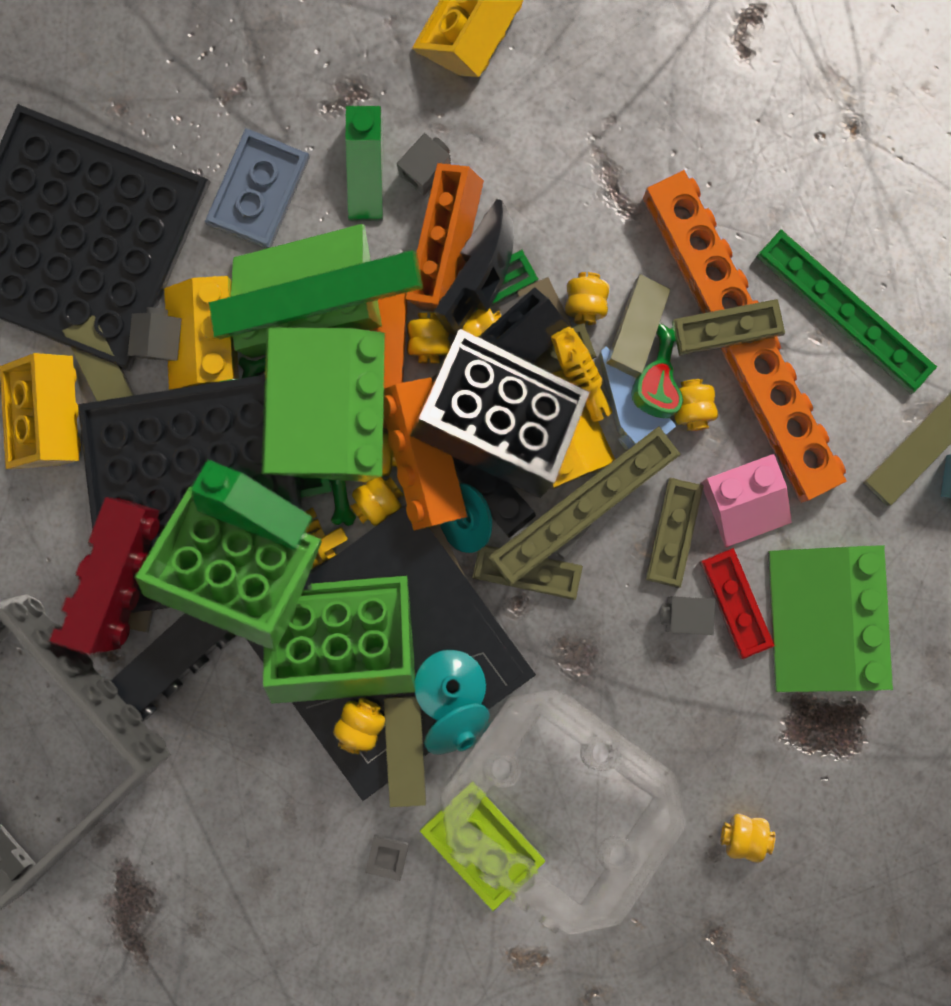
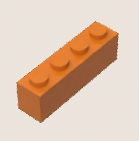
(445, 231)
(394, 320)
(423, 470)

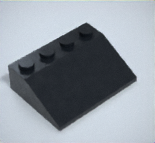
(500, 414)

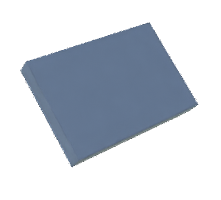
(257, 189)

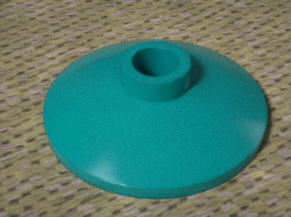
(473, 531)
(437, 671)
(457, 729)

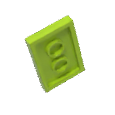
(498, 828)

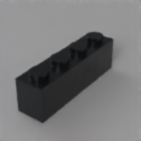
(526, 327)
(168, 660)

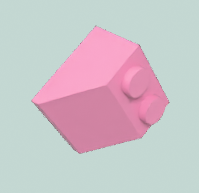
(748, 500)

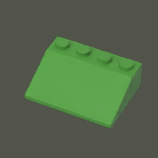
(298, 261)
(324, 403)
(227, 574)
(830, 619)
(344, 643)

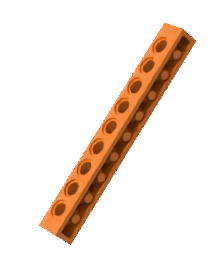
(757, 387)

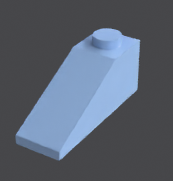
(629, 419)

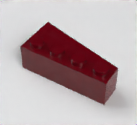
(107, 584)

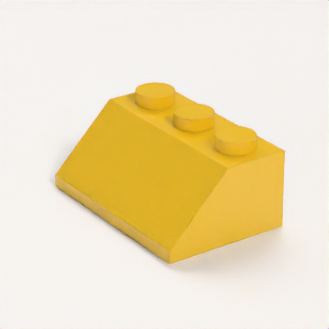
(465, 33)
(200, 355)
(39, 411)
(586, 451)

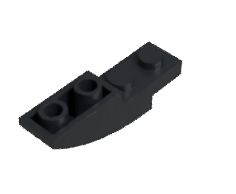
(486, 265)
(505, 503)

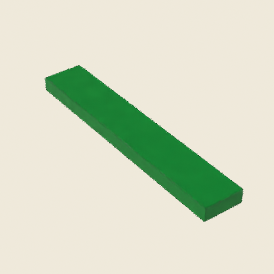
(316, 294)
(846, 311)

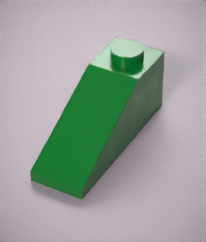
(364, 163)
(248, 505)

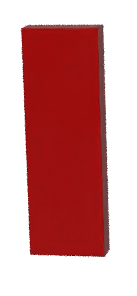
(737, 603)

